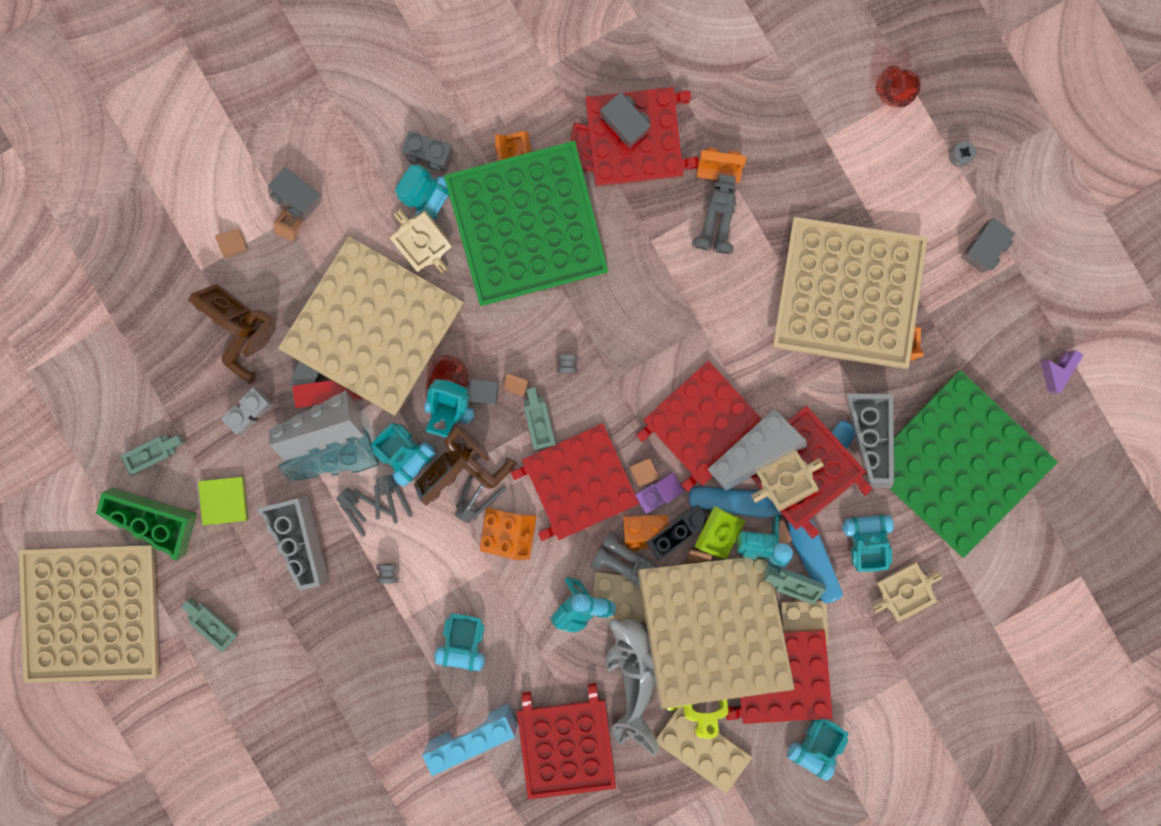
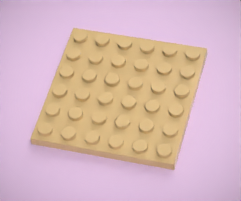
(850, 293)
(371, 326)
(88, 613)
(714, 631)

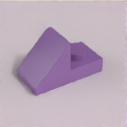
(1058, 376)
(659, 493)

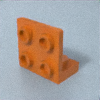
(508, 534)

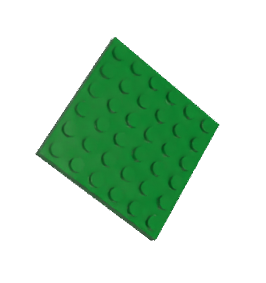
(526, 223)
(965, 463)

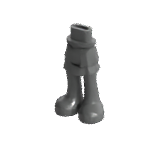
(721, 202)
(612, 544)

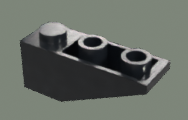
(677, 532)

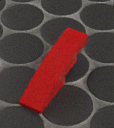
(316, 393)

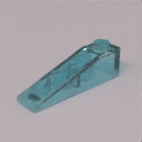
(351, 455)

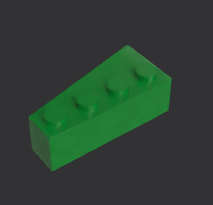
(155, 522)

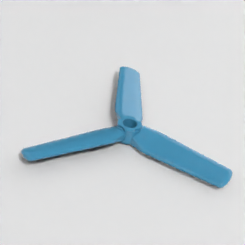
(809, 550)

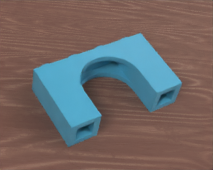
(447, 752)

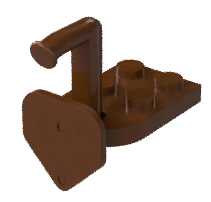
(240, 321)
(452, 462)

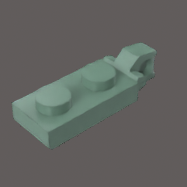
(538, 420)
(151, 453)
(794, 584)
(209, 624)

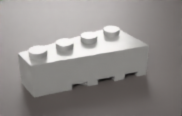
(317, 427)
(874, 435)
(758, 448)
(297, 540)

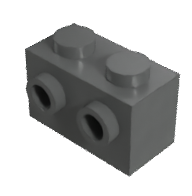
(625, 119)
(427, 151)
(293, 194)
(988, 245)

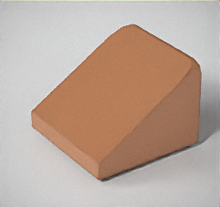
(287, 225)
(231, 243)
(516, 384)
(644, 472)
(784, 535)
(697, 556)

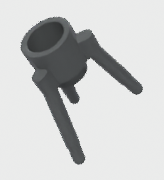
(386, 486)
(349, 501)
(467, 509)

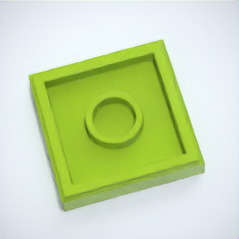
(223, 500)
(720, 533)

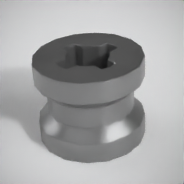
(958, 157)
(567, 364)
(387, 573)

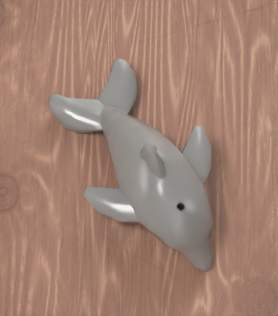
(635, 659)

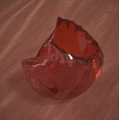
(898, 86)
(447, 369)

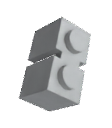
(253, 403)

